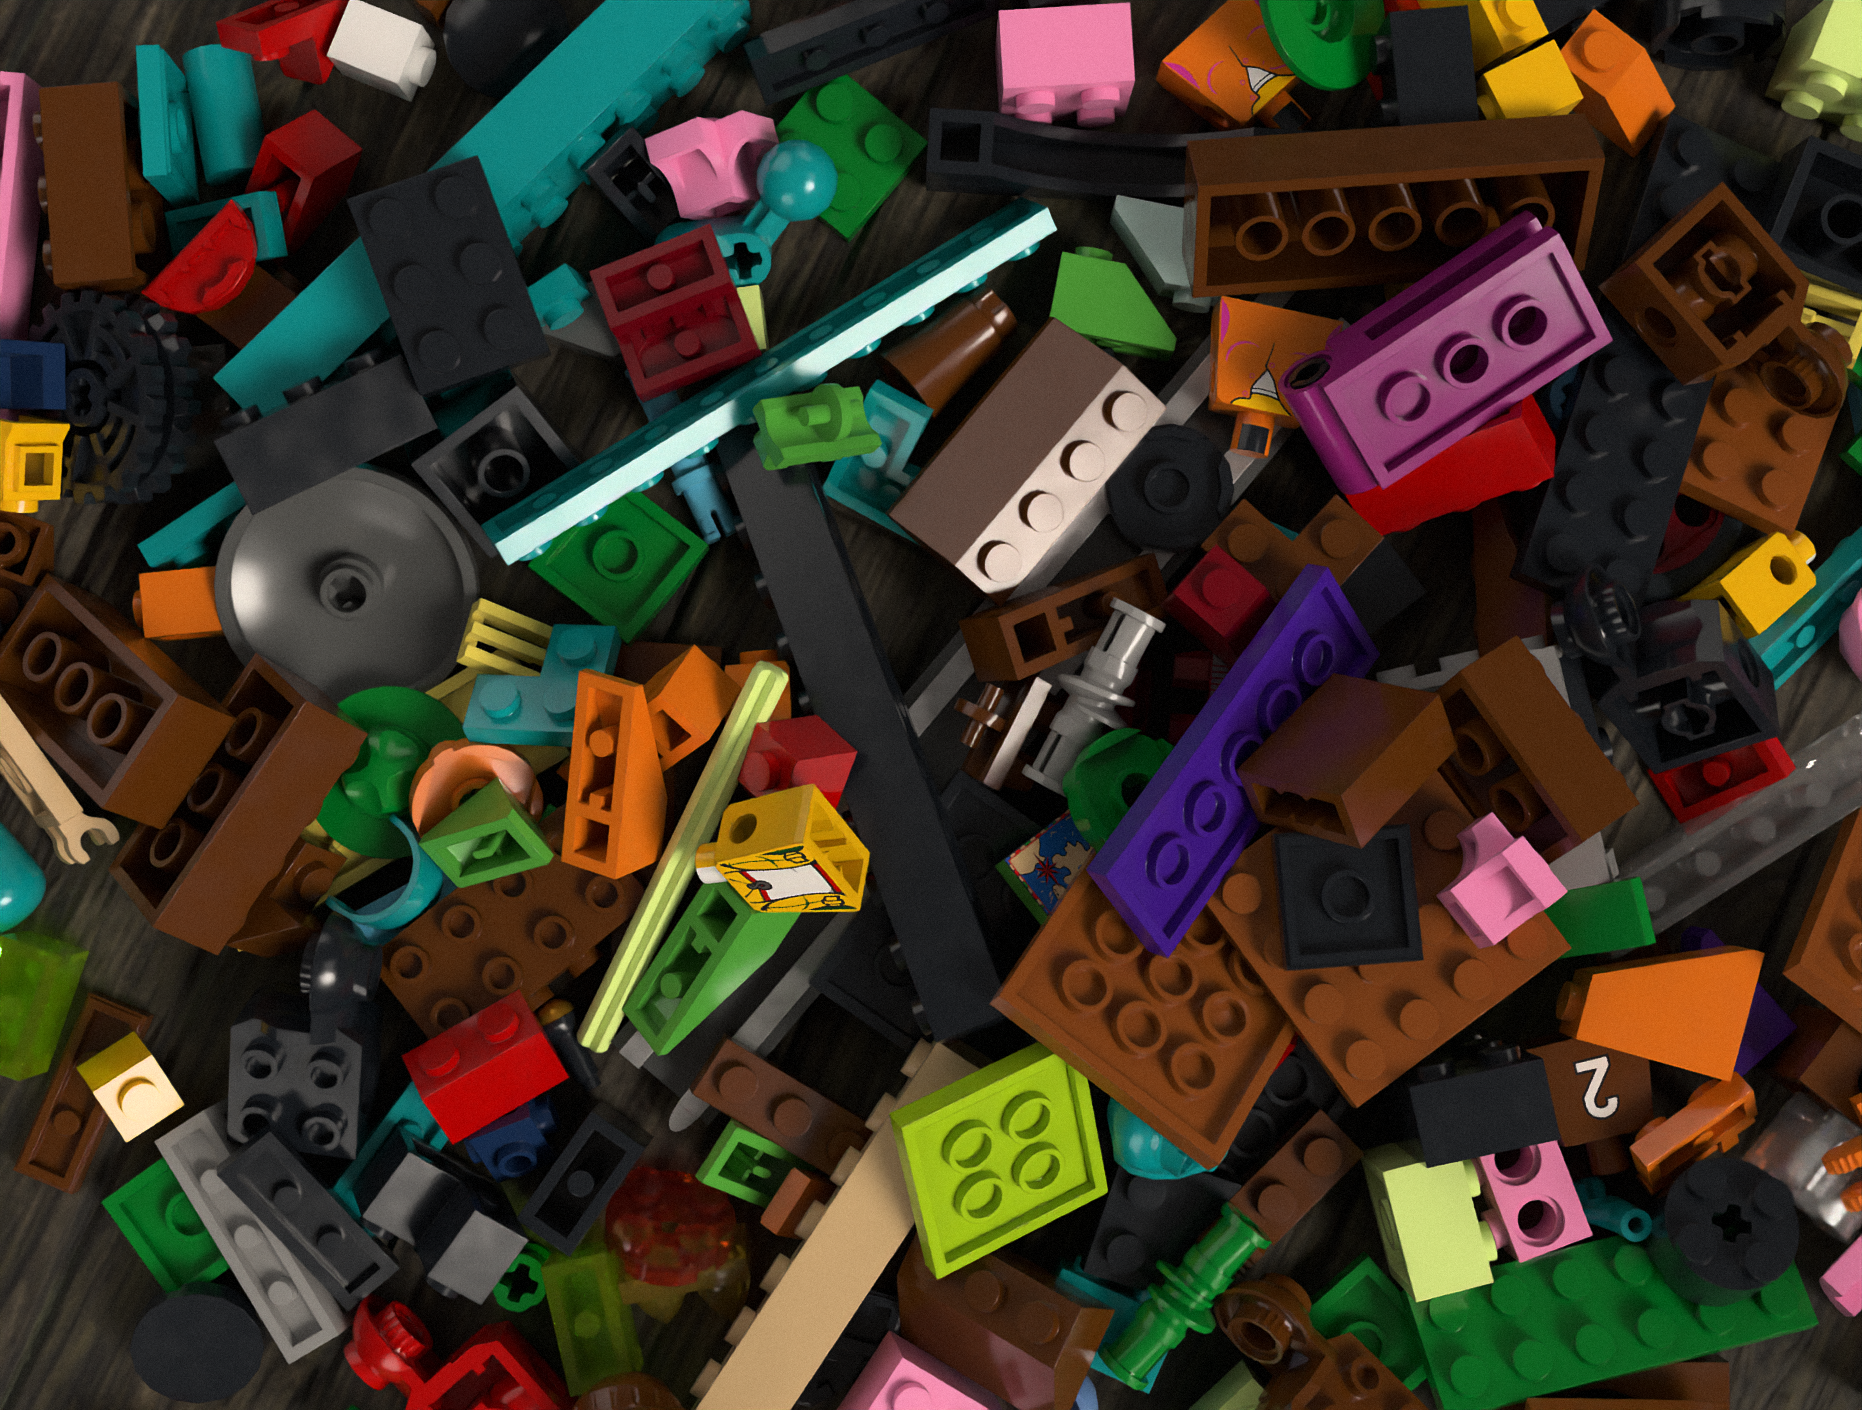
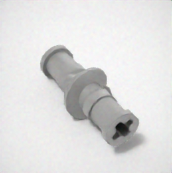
(1095, 693)

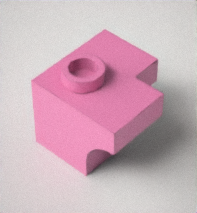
(713, 162)
(1498, 883)

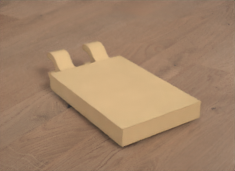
(46, 794)

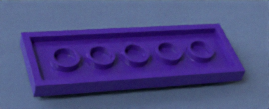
(1195, 809)

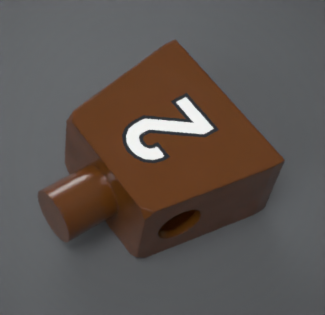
(1595, 1096)

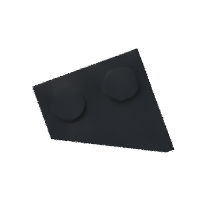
(1150, 1222)

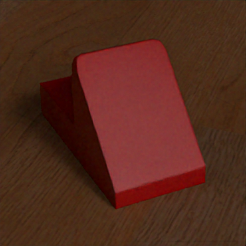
(287, 31)
(1722, 778)

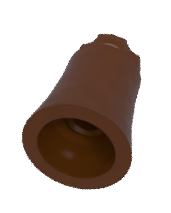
(948, 349)

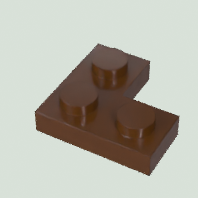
(1331, 539)

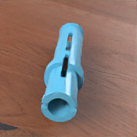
(695, 479)

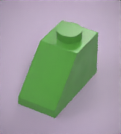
(1109, 306)

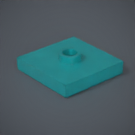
(166, 127)

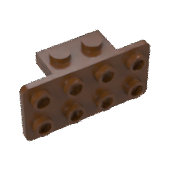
(506, 938)

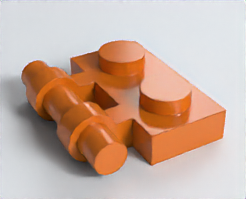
(1707, 1124)

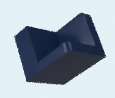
(32, 375)

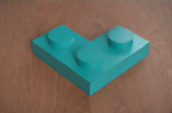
(877, 479)
(542, 706)

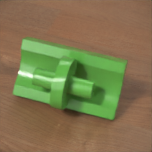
(813, 427)

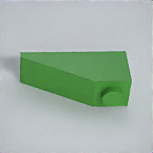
(703, 963)

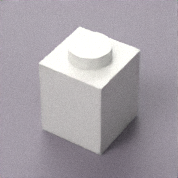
(382, 50)

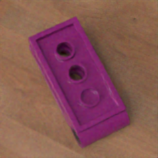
(1445, 356)

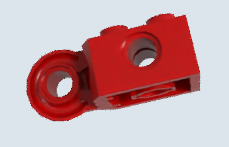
(484, 1373)

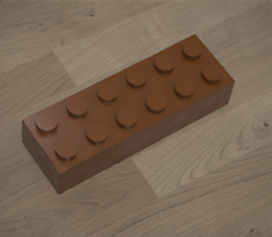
(1378, 200)

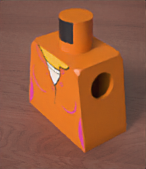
(1233, 72)
(1248, 356)

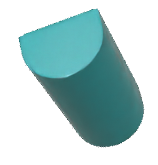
(224, 112)

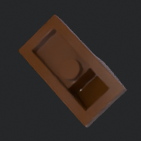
(282, 913)

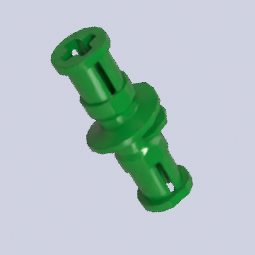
(1184, 1297)

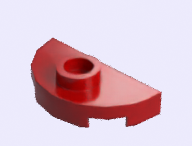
(210, 267)

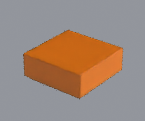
(794, 1199)

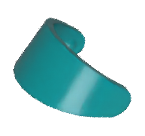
(419, 896)

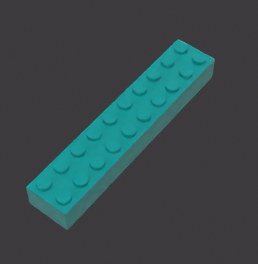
(532, 149)

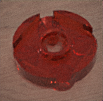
(660, 1257)

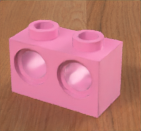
(1535, 1176)

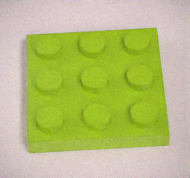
(998, 1155)

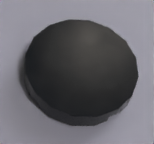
(1170, 490)
(198, 1342)

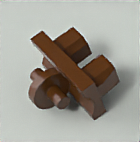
(1000, 726)

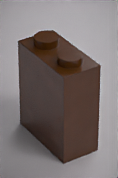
(1348, 759)

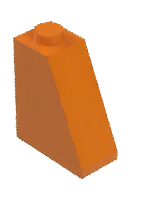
(1666, 1007)

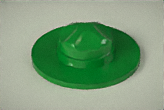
(1324, 39)
(401, 733)

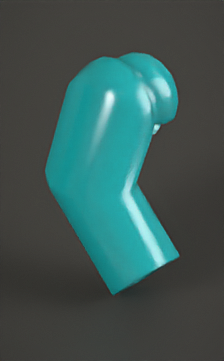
(1611, 1211)

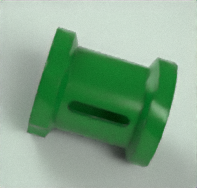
(509, 1293)

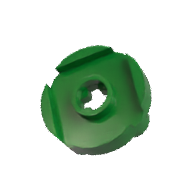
(1097, 779)

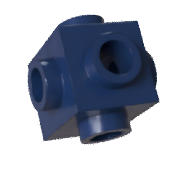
(517, 1140)

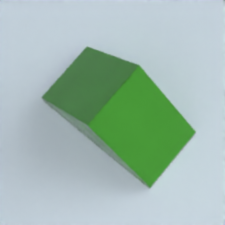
(487, 838)
(748, 1165)

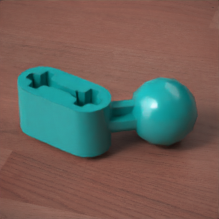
(793, 184)

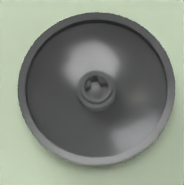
(350, 584)

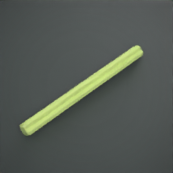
(678, 860)

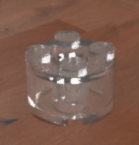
(1792, 1152)

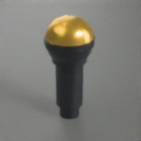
(561, 1025)

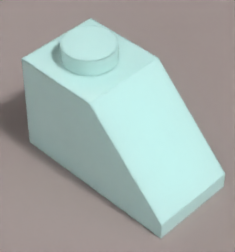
(1155, 241)

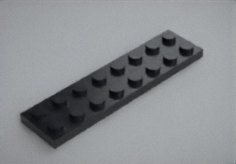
(1626, 413)

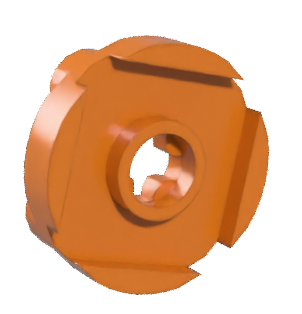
(459, 768)

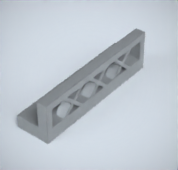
(282, 1290)

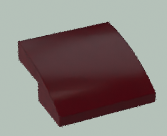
(675, 313)

